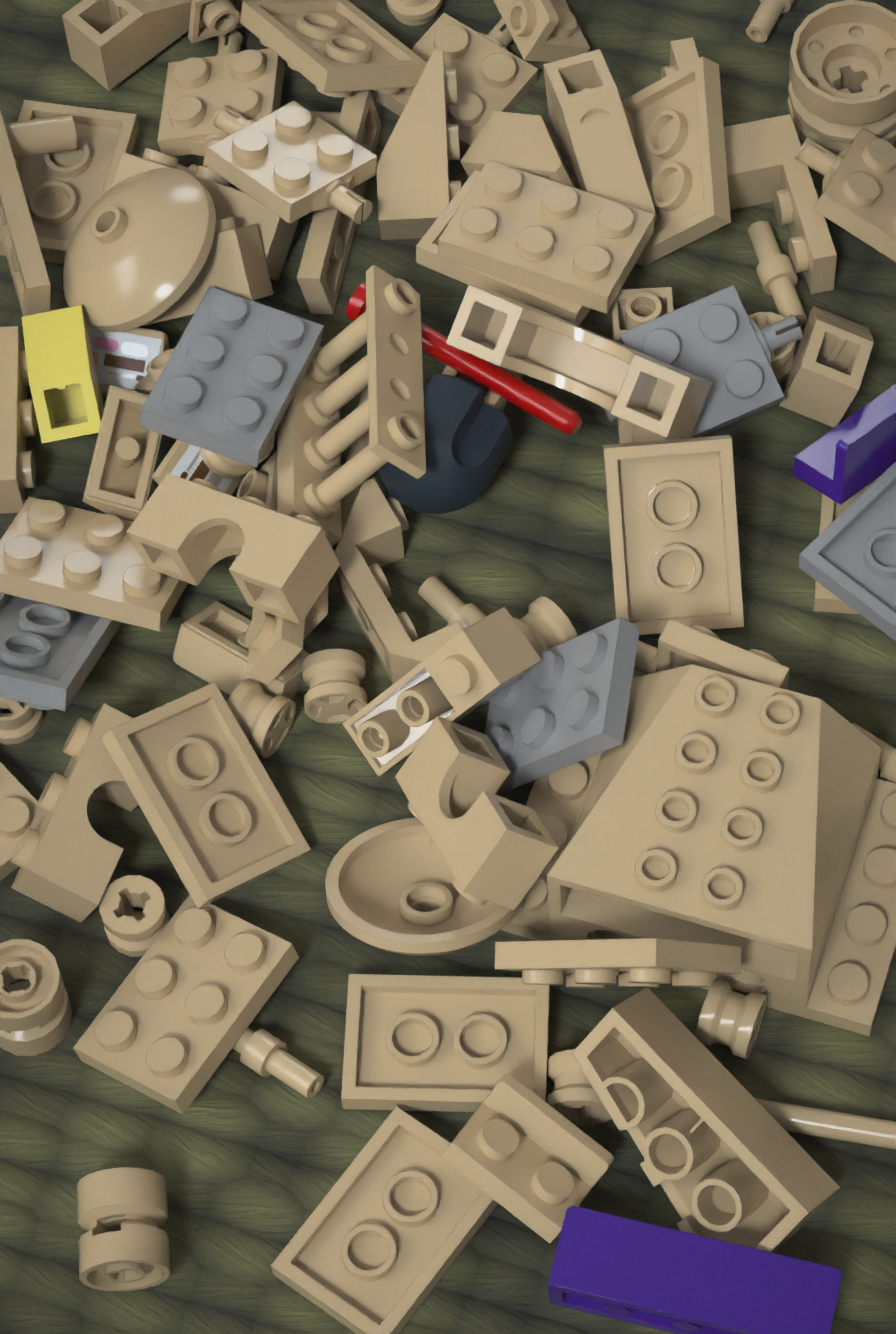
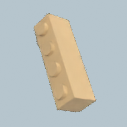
(700, 1130)

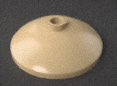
(139, 249)
(402, 895)

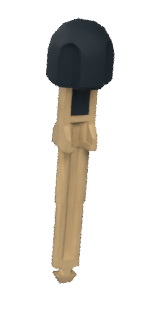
(463, 444)

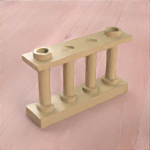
(311, 429)

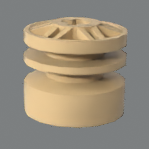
(844, 74)

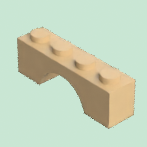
(579, 362)

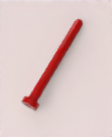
(485, 374)

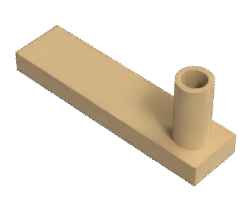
(16, 224)
(330, 229)

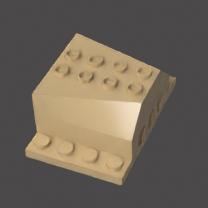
(735, 826)

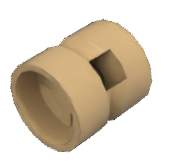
(32, 999)
(123, 1237)

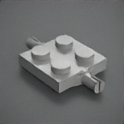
(722, 346)

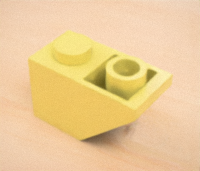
(62, 374)

